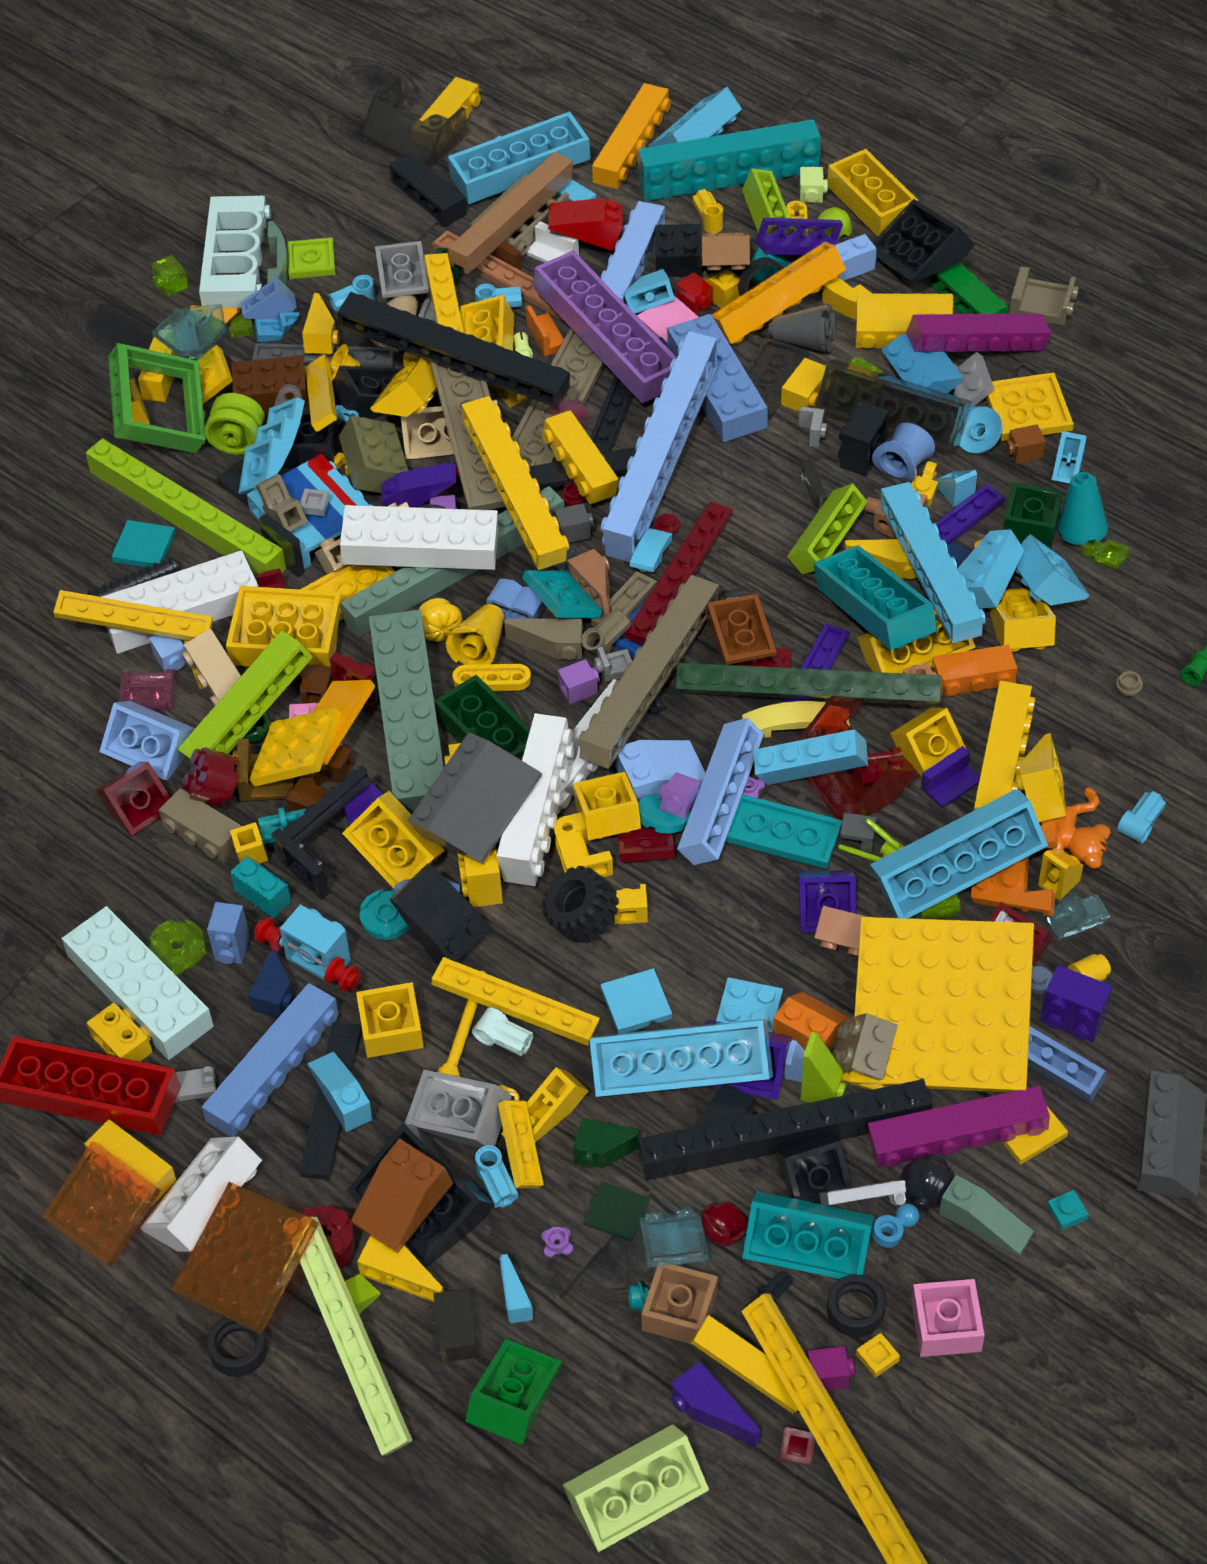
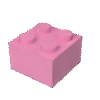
(947, 1318)

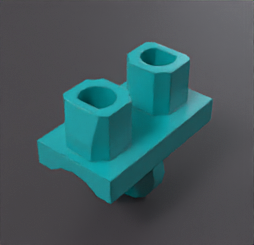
(271, 823)

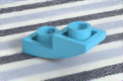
(650, 550)

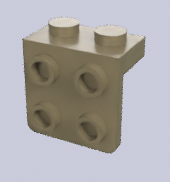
(864, 1045)

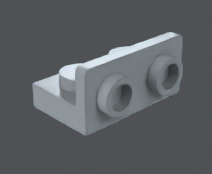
(977, 380)

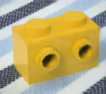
(118, 1035)

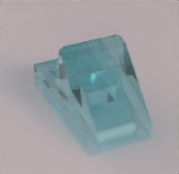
(1077, 915)

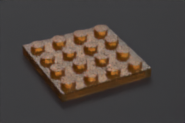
(245, 1257)

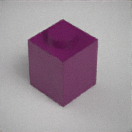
(832, 1367)

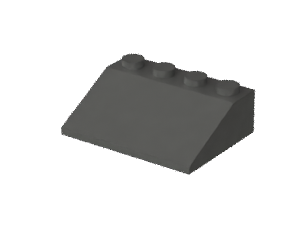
(474, 798)

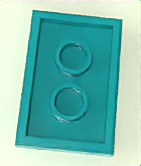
(562, 594)

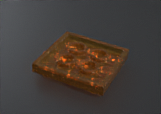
(101, 1203)

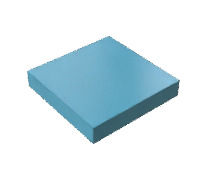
(636, 1001)

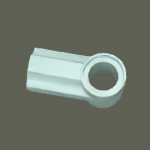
(496, 1029)

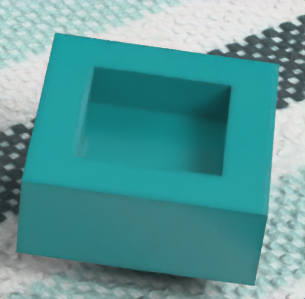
(1067, 1210)

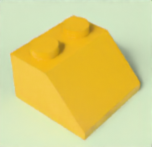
(928, 738)

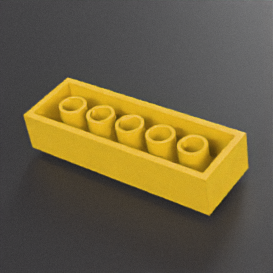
(1005, 742)
(479, 880)

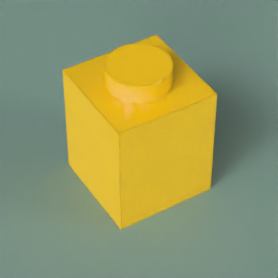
(249, 843)

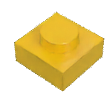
(877, 1355)

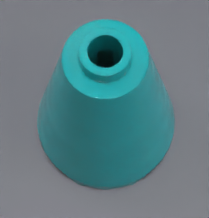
(1082, 512)

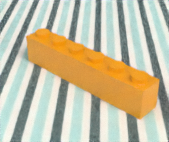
(630, 135)
(779, 292)

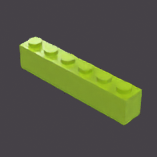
(249, 696)

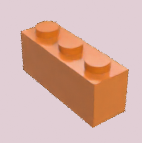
(975, 669)

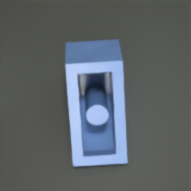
(269, 301)

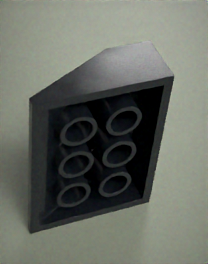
(921, 243)
(454, 1214)

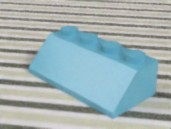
(702, 120)

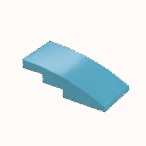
(271, 444)

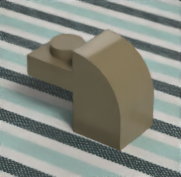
(279, 504)

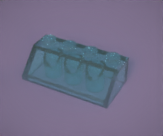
(192, 330)

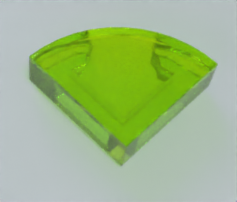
(241, 327)

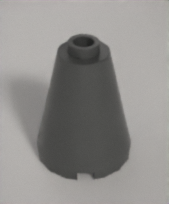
(806, 328)

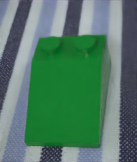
(512, 1391)

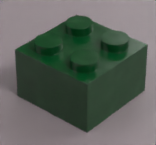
(1033, 512)

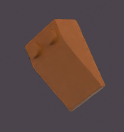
(740, 629)
(400, 1195)

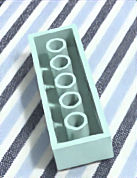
(138, 982)

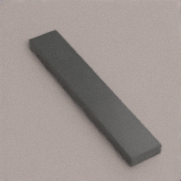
(367, 356)

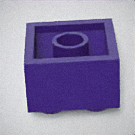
(821, 889)

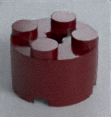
(211, 776)
(337, 1231)

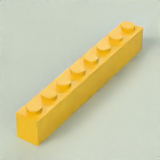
(514, 483)

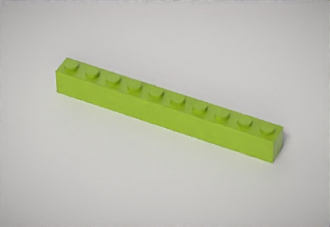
(182, 507)

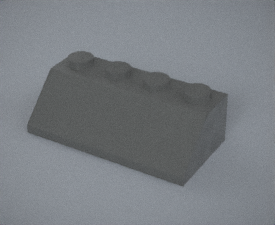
(1171, 1136)

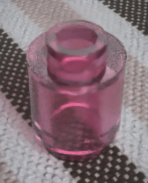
(576, 408)

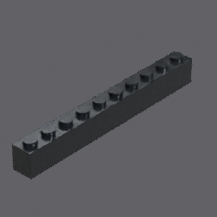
(454, 349)
(770, 1130)

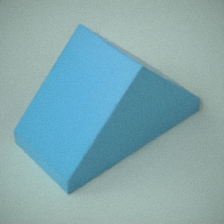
(1069, 456)
(957, 485)

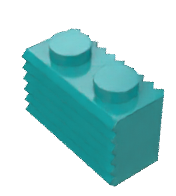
(260, 887)

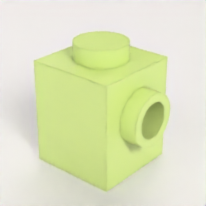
(812, 184)

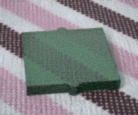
(616, 1211)

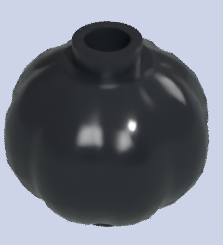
(926, 1181)

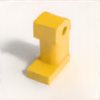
(572, 847)

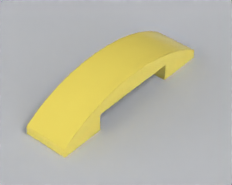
(785, 716)

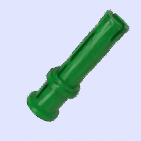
(1193, 673)

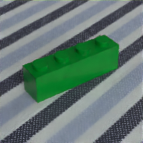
(968, 292)

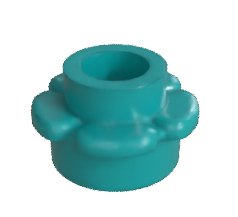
(637, 1296)

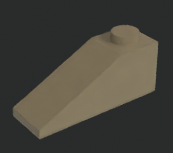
(548, 636)

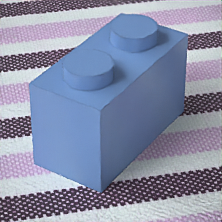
(228, 933)

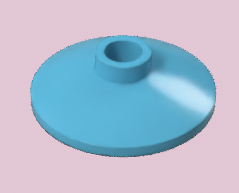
(981, 420)

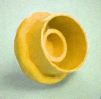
(439, 619)

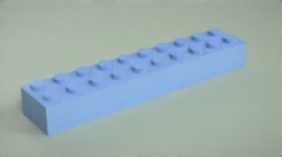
(660, 446)

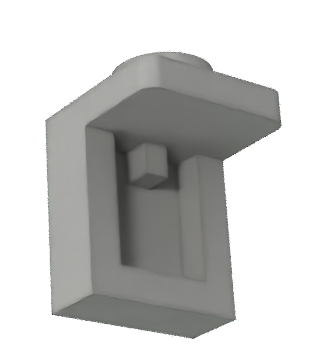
(813, 419)
(611, 664)

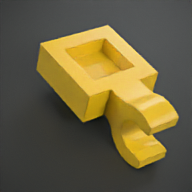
(926, 484)

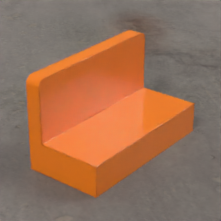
(544, 332)

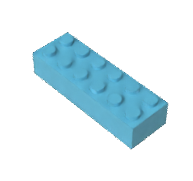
(502, 161)
(959, 854)
(681, 1057)

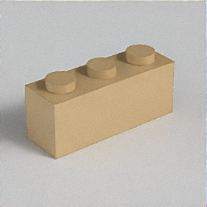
(212, 664)

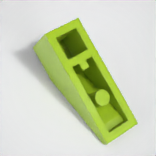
(820, 1072)

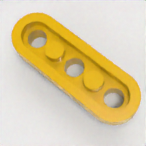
(502, 676)

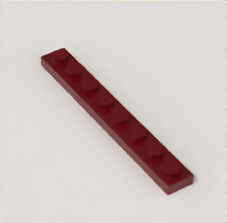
(682, 566)

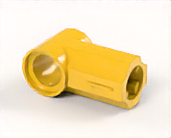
(709, 211)

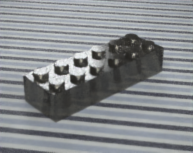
(936, 412)

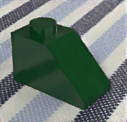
(603, 1143)

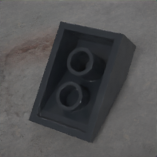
(359, 387)
(438, 915)

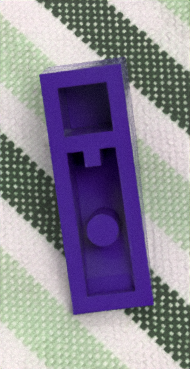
(418, 485)
(711, 1405)

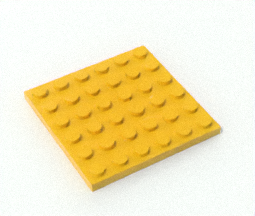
(955, 999)

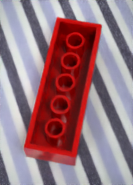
(87, 1085)

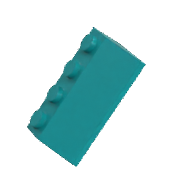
(807, 1236)

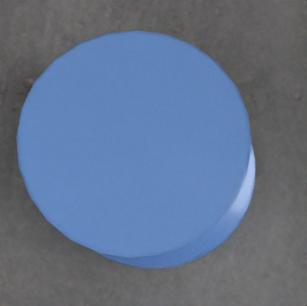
(904, 452)

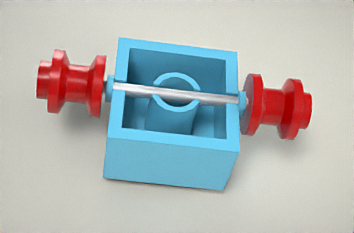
(313, 945)

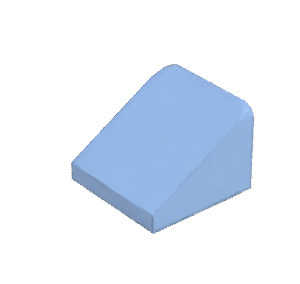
(794, 1062)

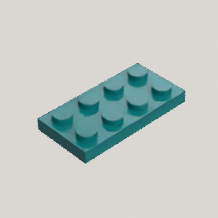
(784, 831)

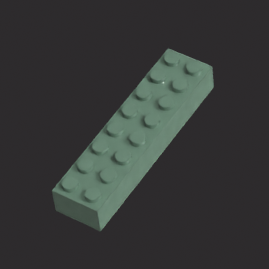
(406, 705)

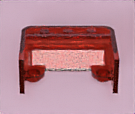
(842, 789)

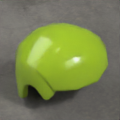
(837, 214)

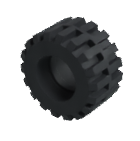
(591, 916)

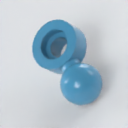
(905, 1216)

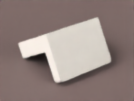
(551, 244)

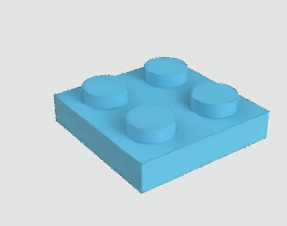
(749, 1001)

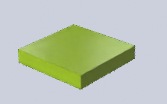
(311, 258)

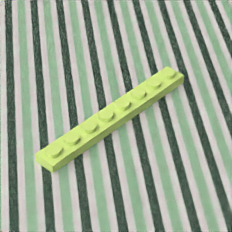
(353, 1345)

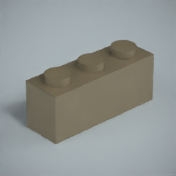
(199, 825)

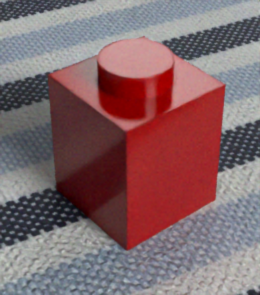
(695, 293)

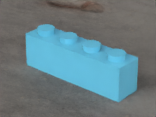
(810, 757)

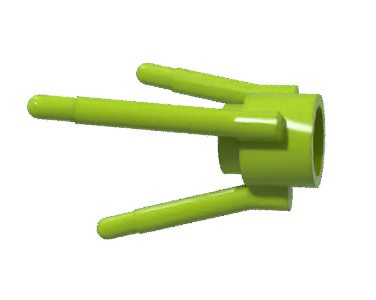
(889, 846)

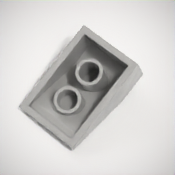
(401, 269)
(457, 1108)

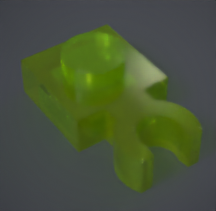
(1107, 553)

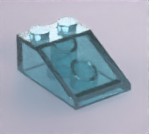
(672, 1238)

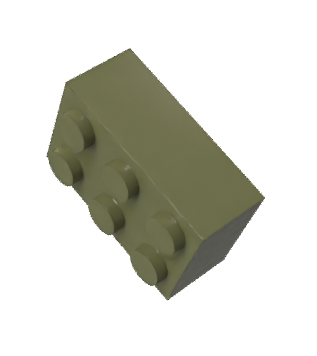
(371, 452)

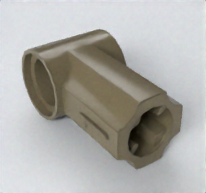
(608, 631)

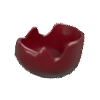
(723, 1224)

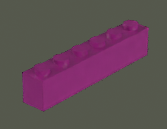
(978, 332)
(958, 1126)

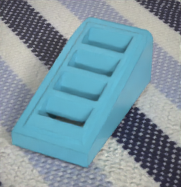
(517, 1302)

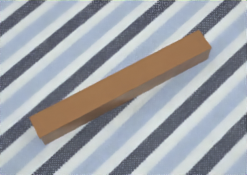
(510, 212)

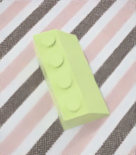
(636, 1487)

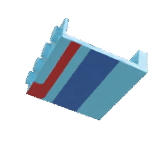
(316, 475)

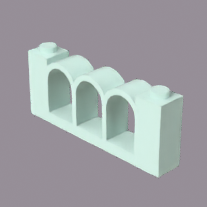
(233, 213)

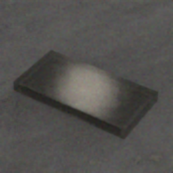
(772, 368)

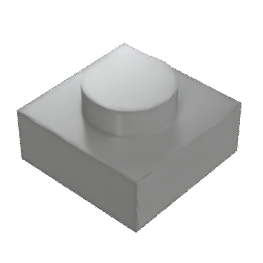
(315, 502)

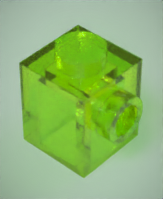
(169, 275)

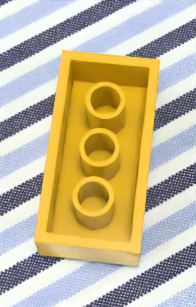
(868, 190)

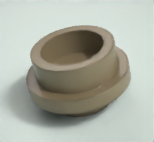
(1129, 683)

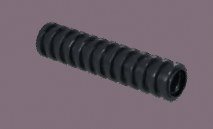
(150, 573)

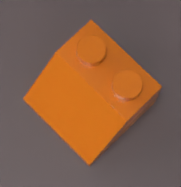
(804, 1015)

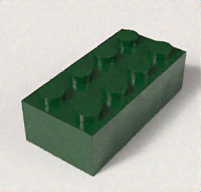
(480, 711)

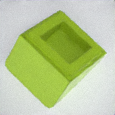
(362, 1292)

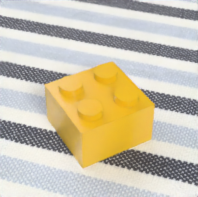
(607, 805)
(389, 1020)

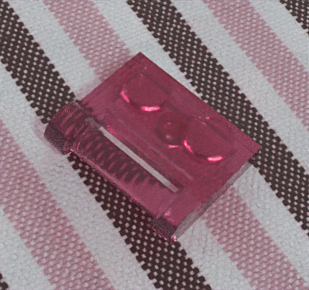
(144, 690)

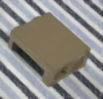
(1043, 298)

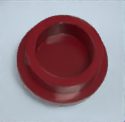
(571, 495)
(667, 523)

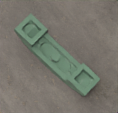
(277, 246)

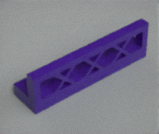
(796, 242)

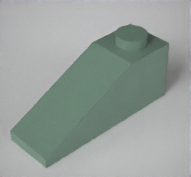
(984, 1215)

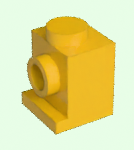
(632, 906)

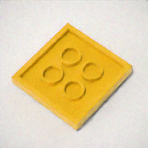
(1030, 402)
(295, 746)

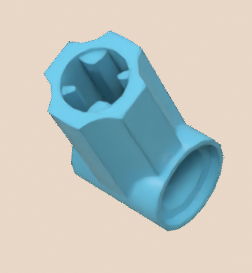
(361, 285)
(487, 291)
(1139, 822)
(495, 1177)

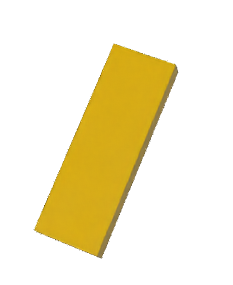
(520, 1144)

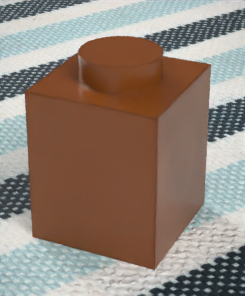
(1026, 444)

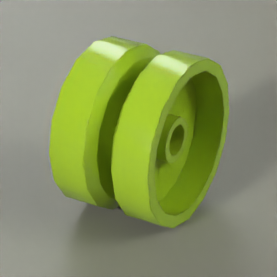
(233, 423)

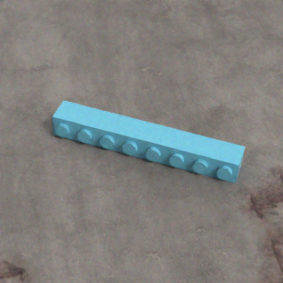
(932, 562)

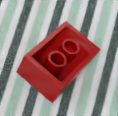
(587, 220)

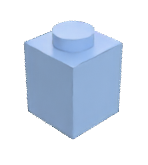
(168, 652)

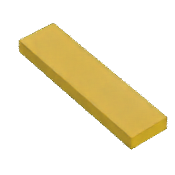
(742, 1360)

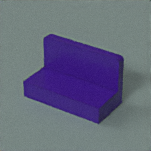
(950, 778)

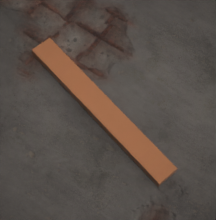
(502, 275)

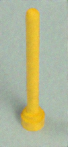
(450, 1066)

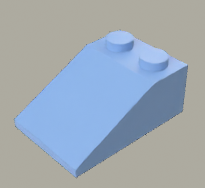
(655, 762)

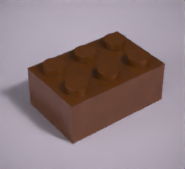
(265, 377)

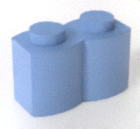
(516, 600)

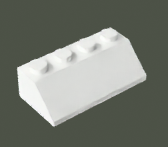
(194, 1196)

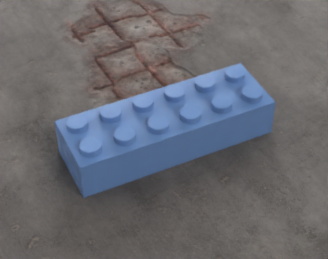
(732, 398)

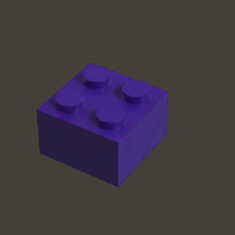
(1075, 1003)

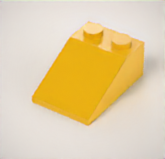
(1023, 621)
(1043, 780)

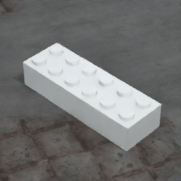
(419, 537)
(201, 590)
(528, 832)

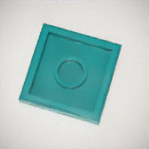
(143, 544)

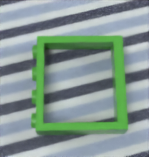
(187, 369)

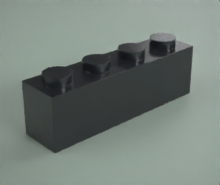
(428, 189)

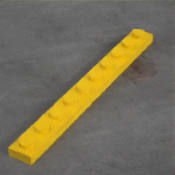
(832, 1433)

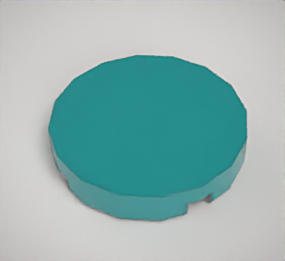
(662, 821)
(380, 916)

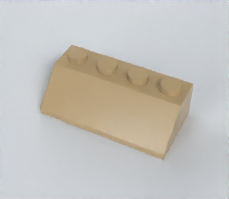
(426, 434)

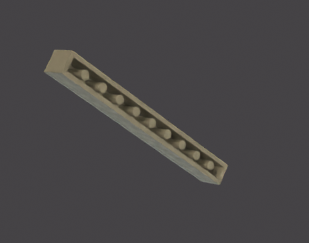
(647, 673)

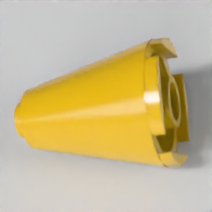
(476, 637)

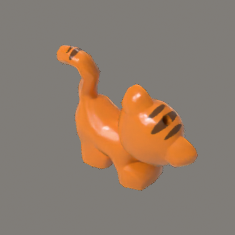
(1084, 843)

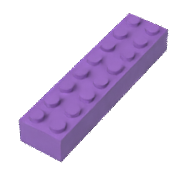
(605, 324)

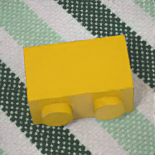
(803, 385)

